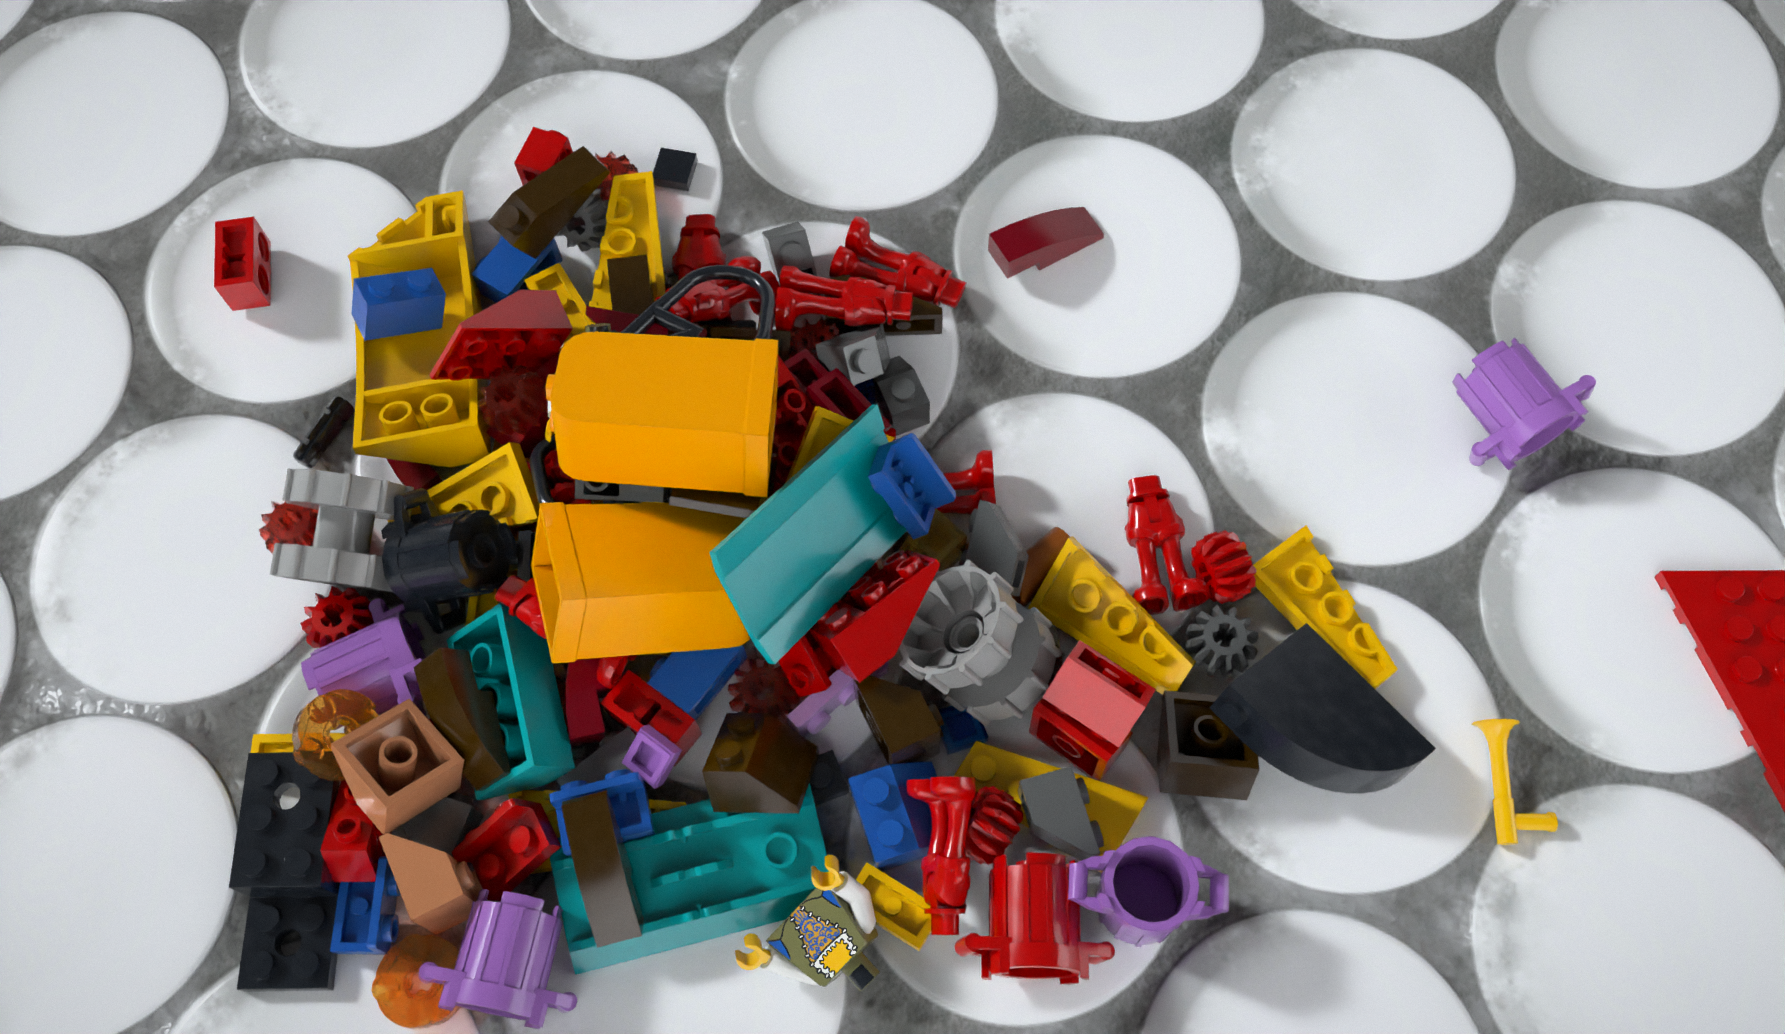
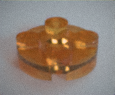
(313, 727)
(394, 981)

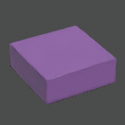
(651, 756)

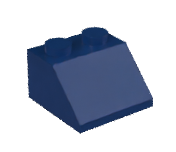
(892, 821)

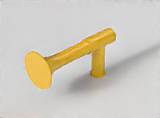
(1506, 820)

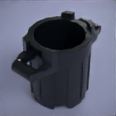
(443, 557)

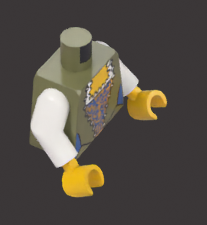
(822, 934)

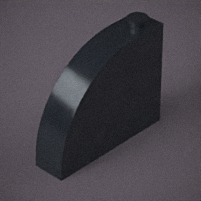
(1320, 719)

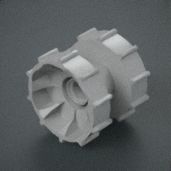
(342, 531)
(979, 644)

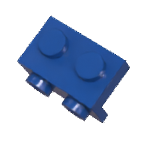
(910, 483)
(628, 799)
(366, 914)

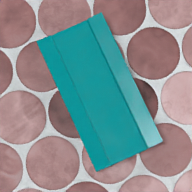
(808, 541)
(701, 879)

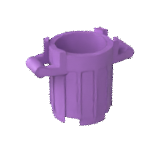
(1518, 403)
(372, 661)
(1147, 889)
(504, 961)

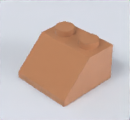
(398, 766)
(431, 883)

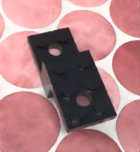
(285, 877)

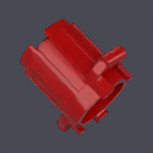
(1033, 924)

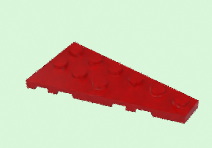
(1741, 643)

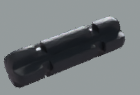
(323, 432)

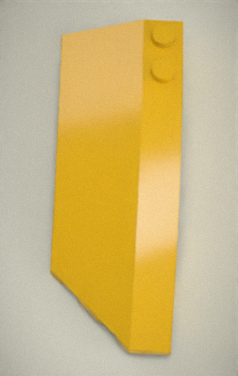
(397, 403)

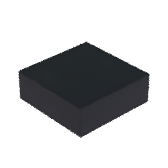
(674, 169)

